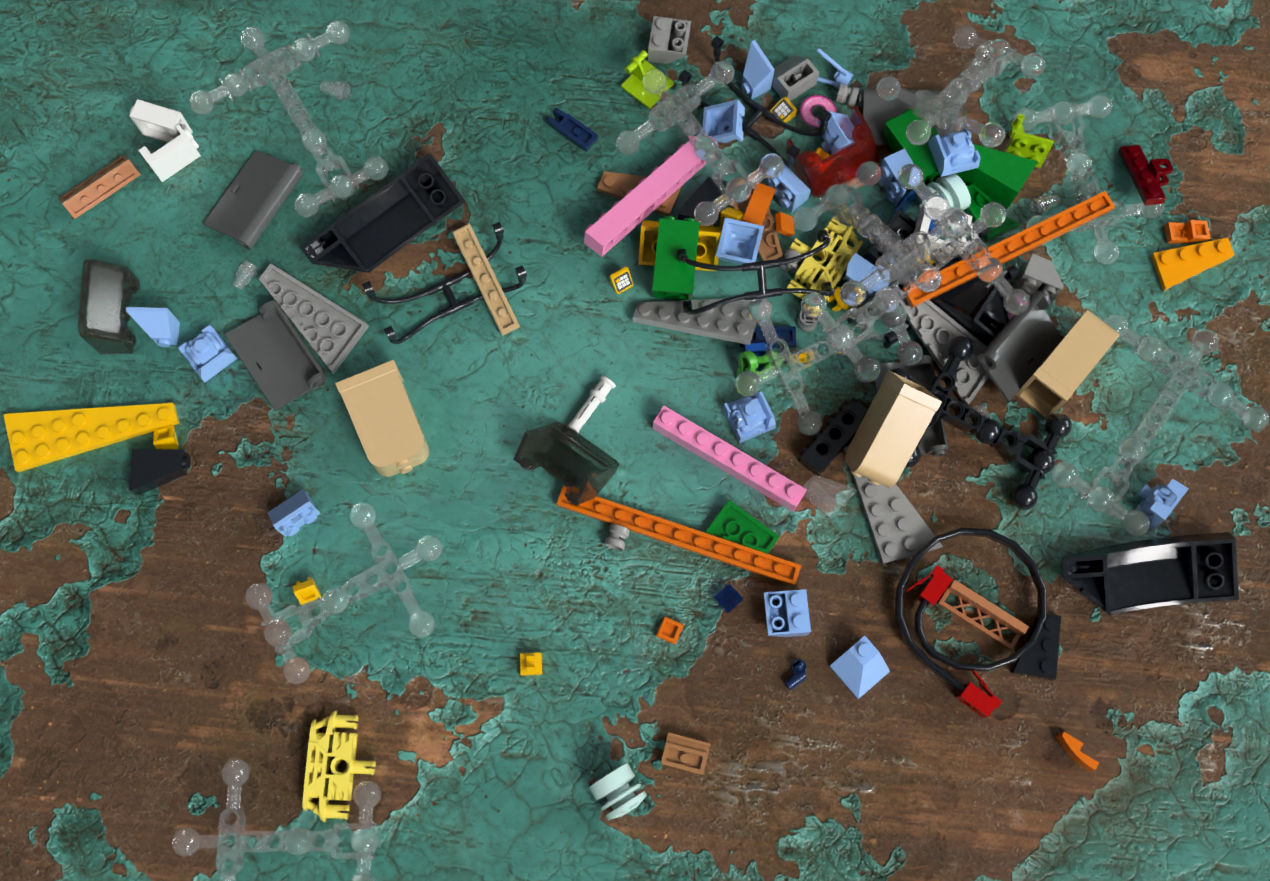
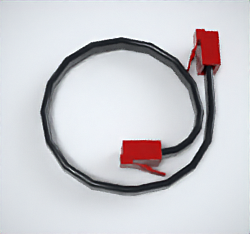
(968, 693)

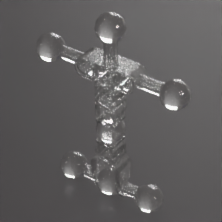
(946, 108)
(704, 146)
(1079, 166)
(898, 254)
(809, 421)
(337, 599)
(295, 841)

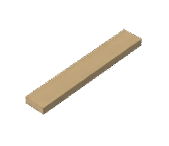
(486, 279)

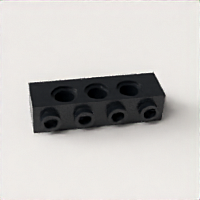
(818, 463)

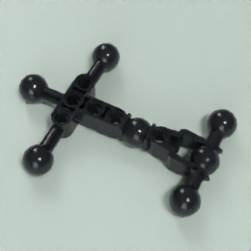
(989, 430)

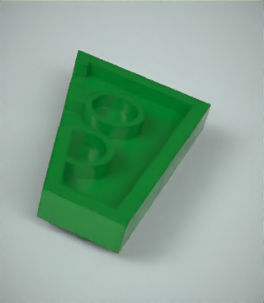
(978, 200)
(741, 528)

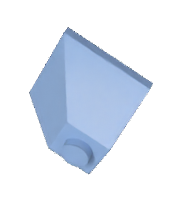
(757, 72)
(157, 323)
(860, 667)

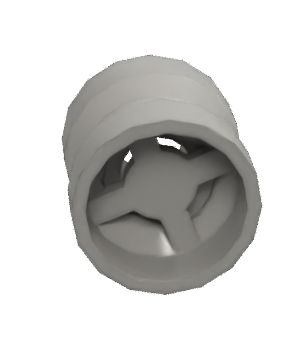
(844, 91)
(806, 324)
(617, 537)

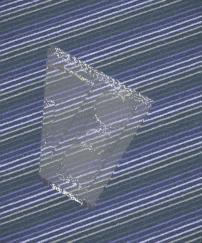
(827, 494)

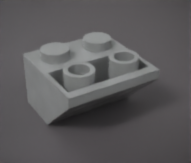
(668, 39)
(794, 77)
(1039, 275)

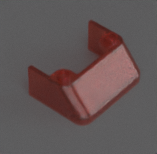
(841, 166)

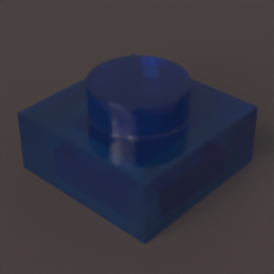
(728, 598)

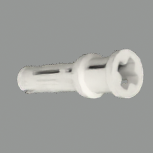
(596, 397)

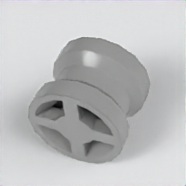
(791, 267)

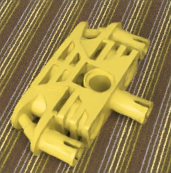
(838, 260)
(321, 749)

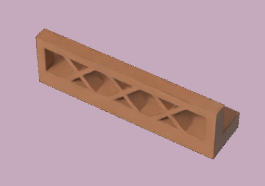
(99, 186)
(988, 609)

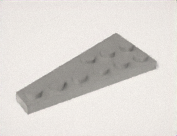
(321, 322)
(723, 322)
(935, 332)
(892, 520)

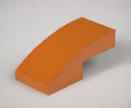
(759, 204)
(1187, 232)
(1072, 748)

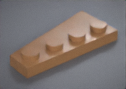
(619, 184)
(769, 245)

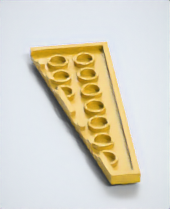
(59, 434)

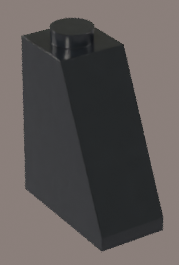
(706, 192)
(156, 467)

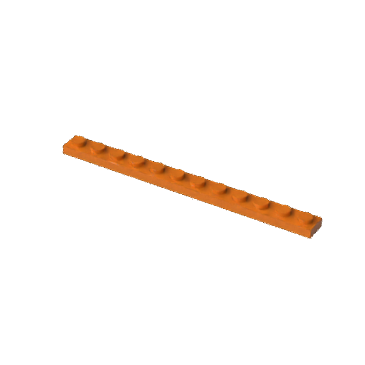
(1020, 243)
(686, 538)

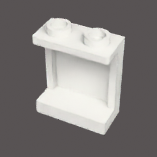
(173, 155)

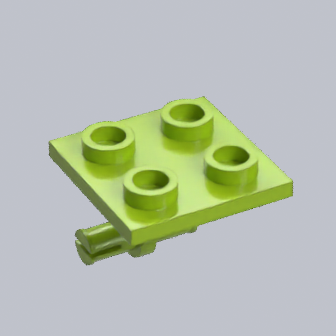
(634, 83)
(1027, 145)

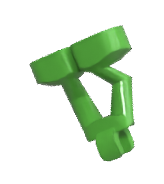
(749, 362)

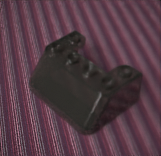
(103, 304)
(568, 458)

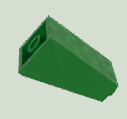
(895, 135)
(999, 174)
(671, 277)

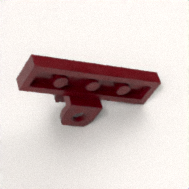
(1146, 175)

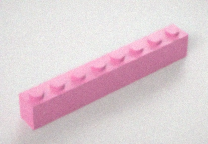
(643, 199)
(729, 458)

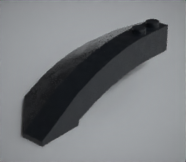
(386, 219)
(969, 304)
(1157, 572)

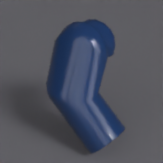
(798, 674)

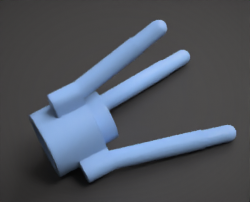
(841, 76)

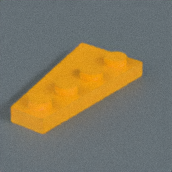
(1182, 263)

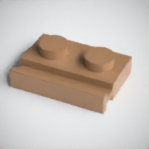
(685, 753)

